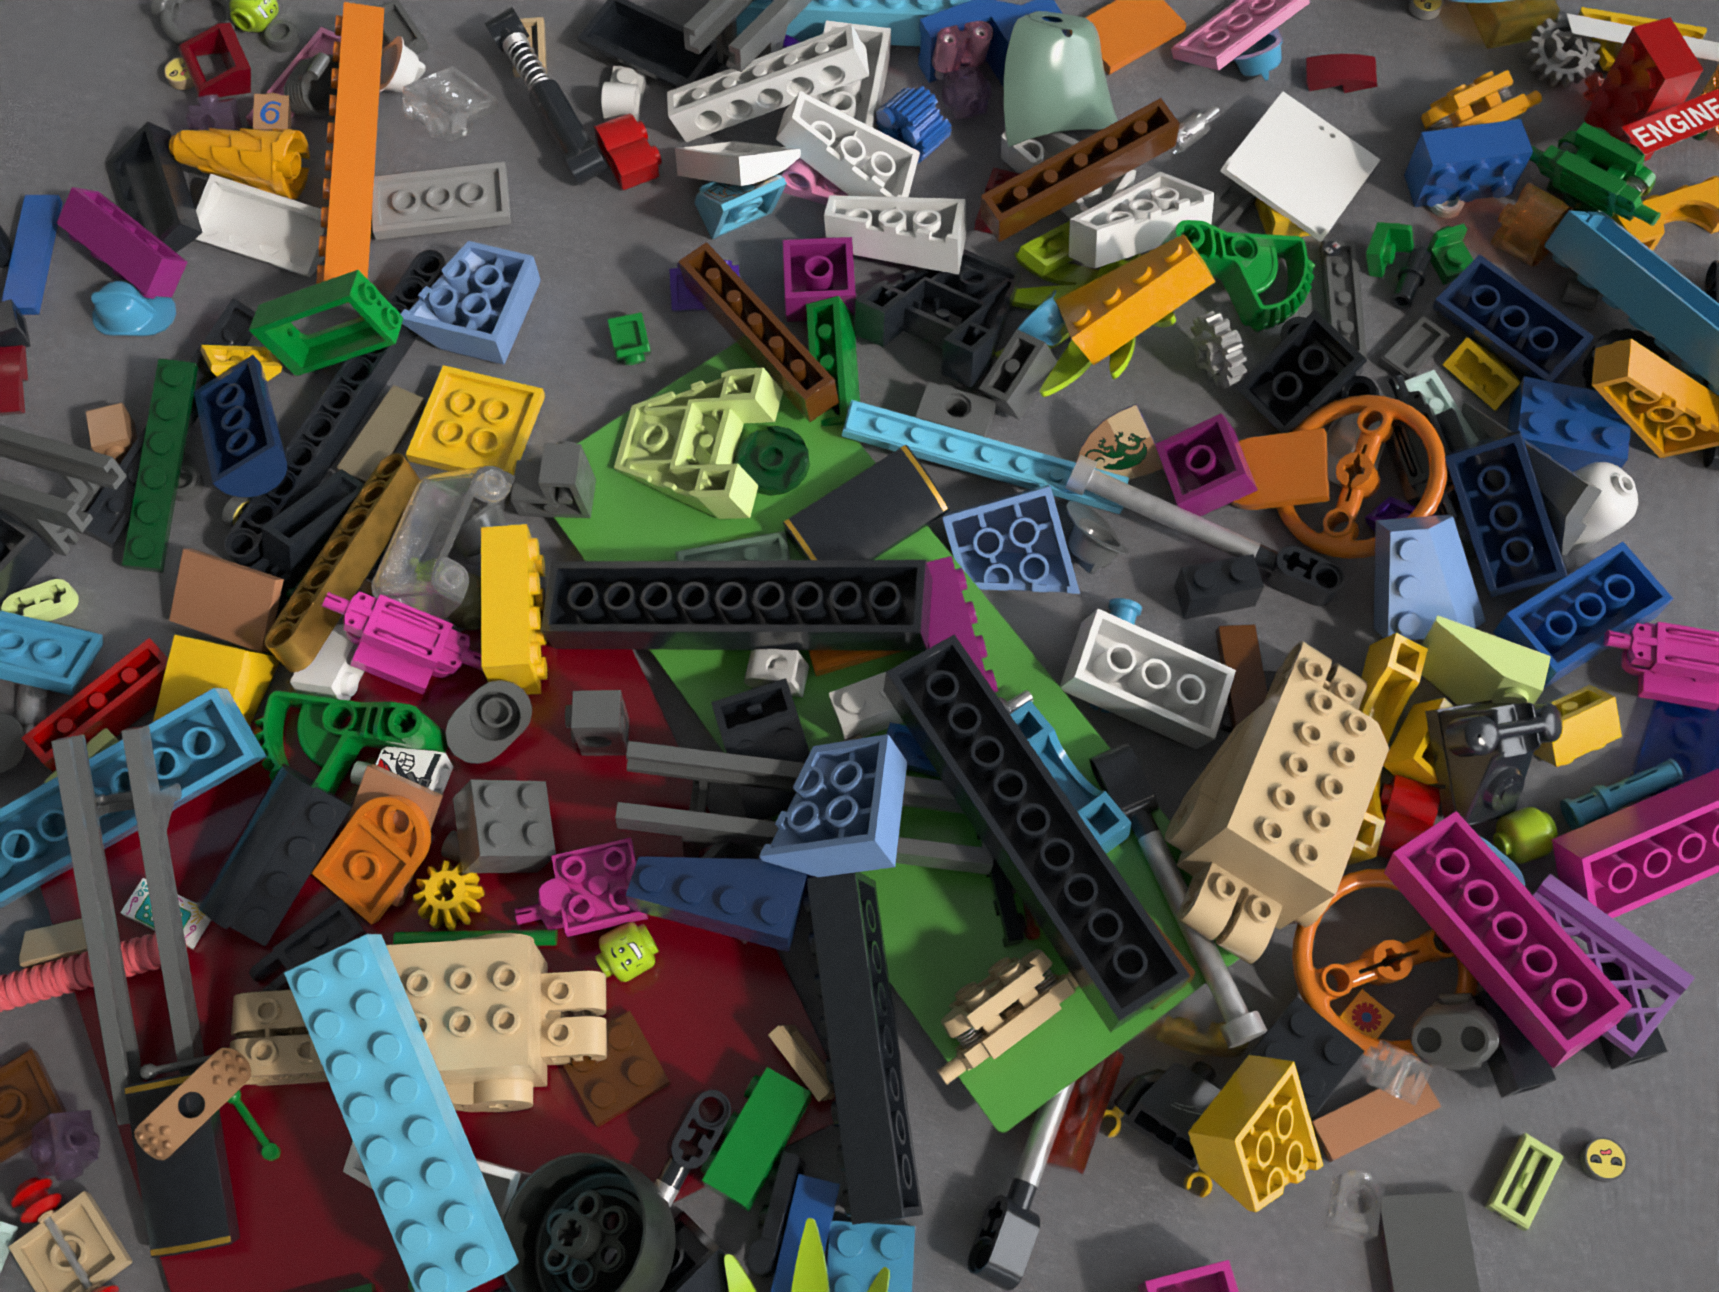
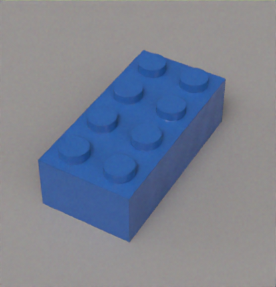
(1578, 610)

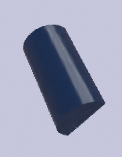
(1512, 322)
(241, 431)
(1505, 514)

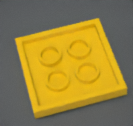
(475, 422)

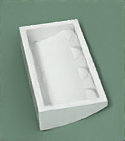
(734, 161)
(260, 225)

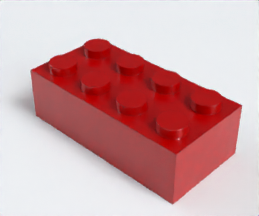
(1646, 78)

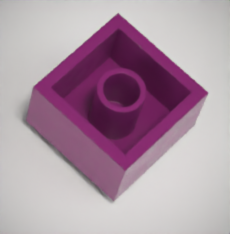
(817, 272)
(1206, 466)

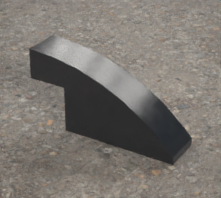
(300, 531)

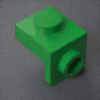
(629, 338)

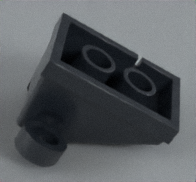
(1305, 373)
(1486, 754)

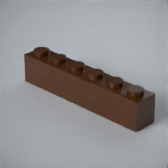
(1079, 170)
(759, 332)

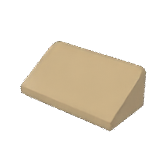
(52, 943)

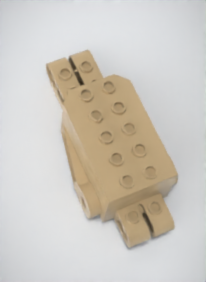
(1279, 807)
(483, 1011)

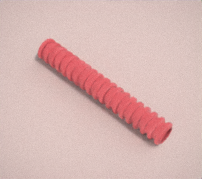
(72, 974)

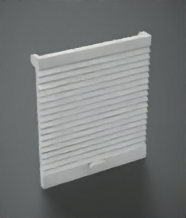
(1300, 166)

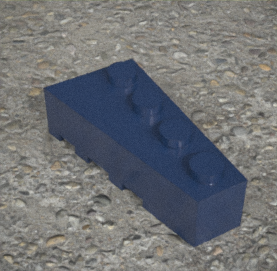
(722, 896)

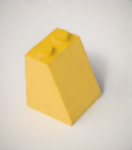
(202, 665)

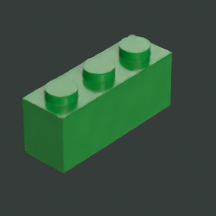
(755, 1138)

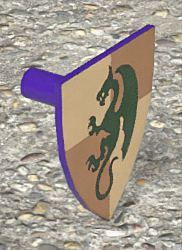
(1123, 445)

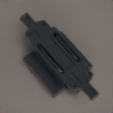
(1410, 454)

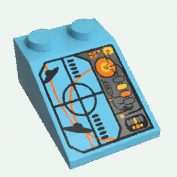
(733, 206)

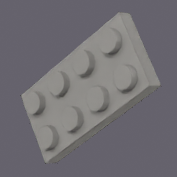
(440, 200)

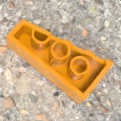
(1133, 297)
(1656, 399)

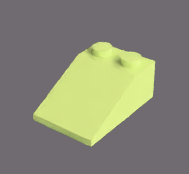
(1480, 666)

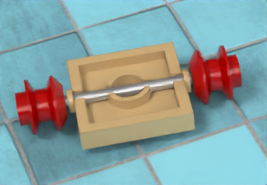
(70, 1246)

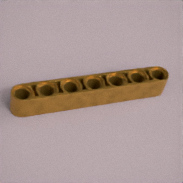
(342, 563)

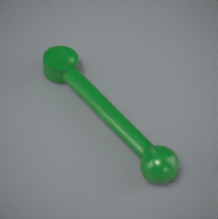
(270, 1150)

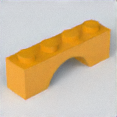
(1687, 203)

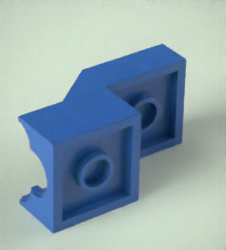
(998, 14)

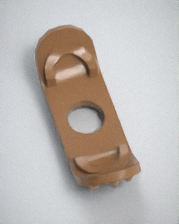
(214, 1080)

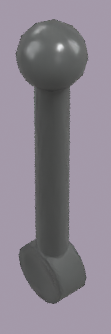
(150, 1071)

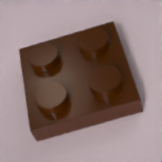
(623, 1078)

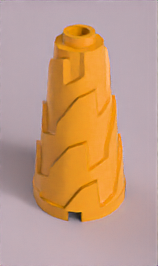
(247, 156)

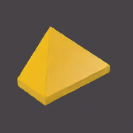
(222, 358)
(1482, 373)

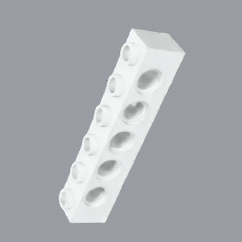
(768, 83)

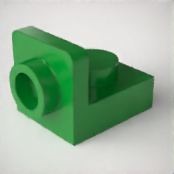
(1384, 243)
(1449, 252)

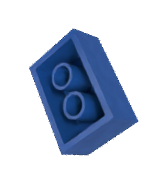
(1468, 163)
(1569, 423)

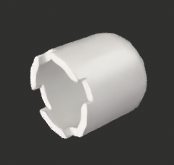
(1613, 506)

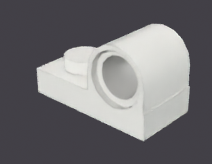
(623, 93)

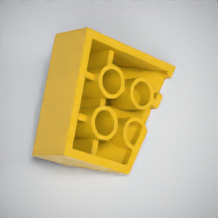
(1257, 1133)

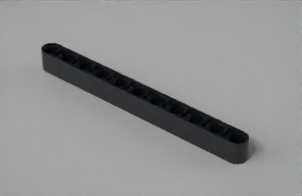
(331, 419)

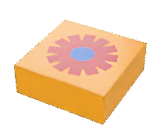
(1367, 1015)

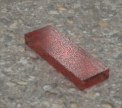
(1084, 1115)

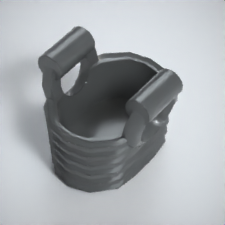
(311, 85)
(1455, 1033)

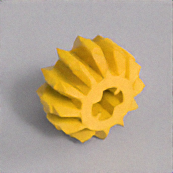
(434, 902)

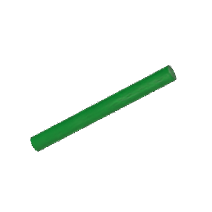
(543, 937)

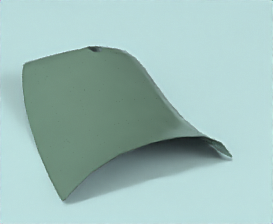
(1054, 79)

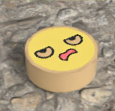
(178, 74)

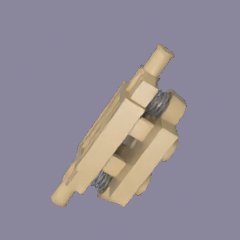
(979, 1008)

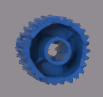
(914, 120)

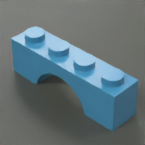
(1094, 806)

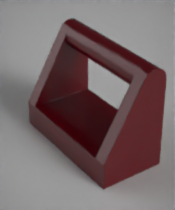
(215, 40)

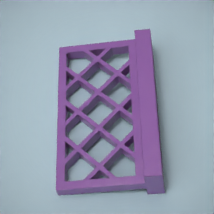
(1624, 949)

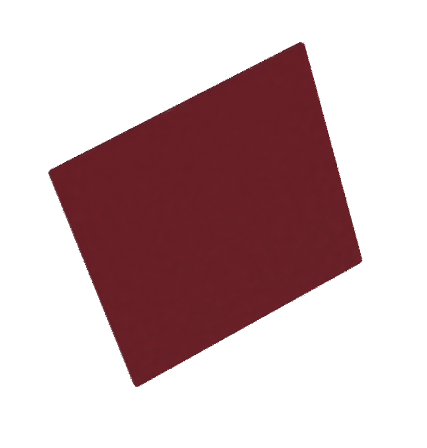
(698, 1006)

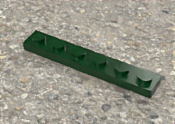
(160, 466)

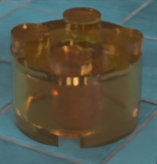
(1529, 225)

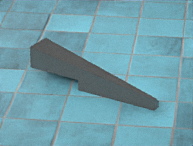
(1563, 491)

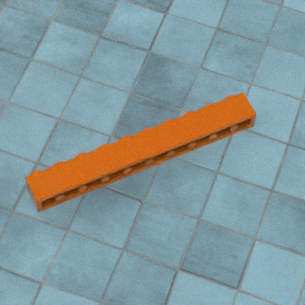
(353, 142)

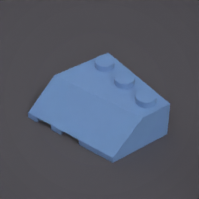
(476, 302)
(1013, 543)
(1421, 576)
(843, 810)

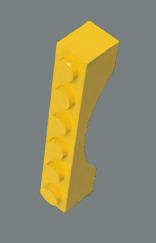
(1392, 675)

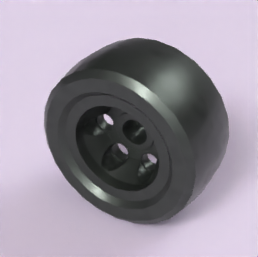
(549, 1216)

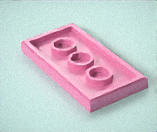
(1234, 31)

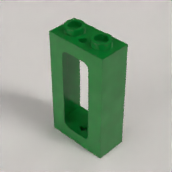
(307, 353)

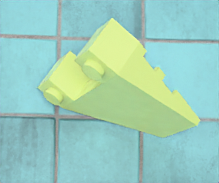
(691, 440)

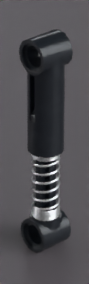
(547, 98)

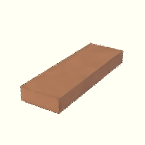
(1368, 1120)

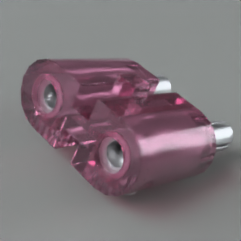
(961, 46)

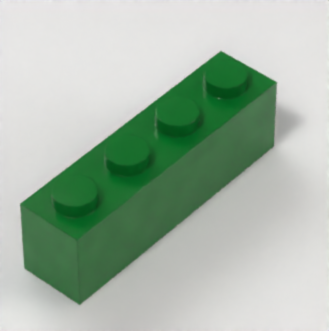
(834, 347)

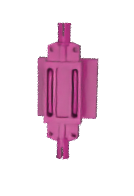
(401, 640)
(1671, 662)
(586, 890)

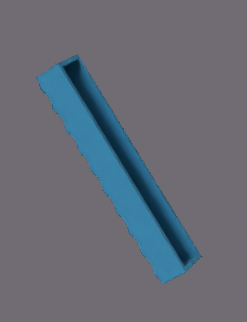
(1643, 287)

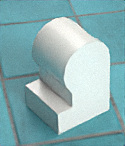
(777, 664)

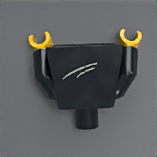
(1166, 1107)

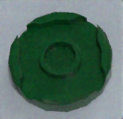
(781, 467)

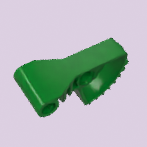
(1249, 267)
(336, 748)

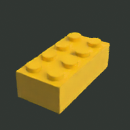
(512, 607)

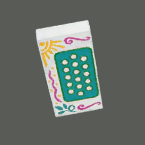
(139, 910)

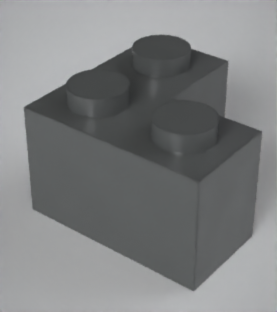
(555, 484)

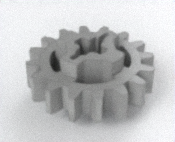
(1561, 53)
(1218, 349)

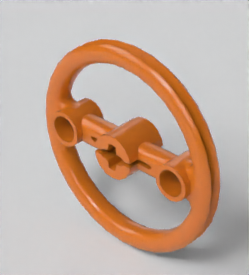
(1362, 460)
(1312, 981)

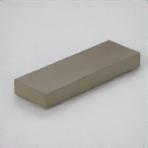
(382, 432)

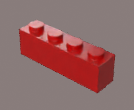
(108, 702)

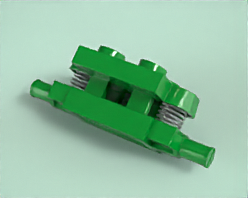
(1599, 172)

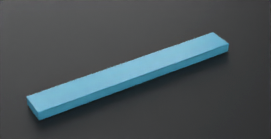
(968, 452)

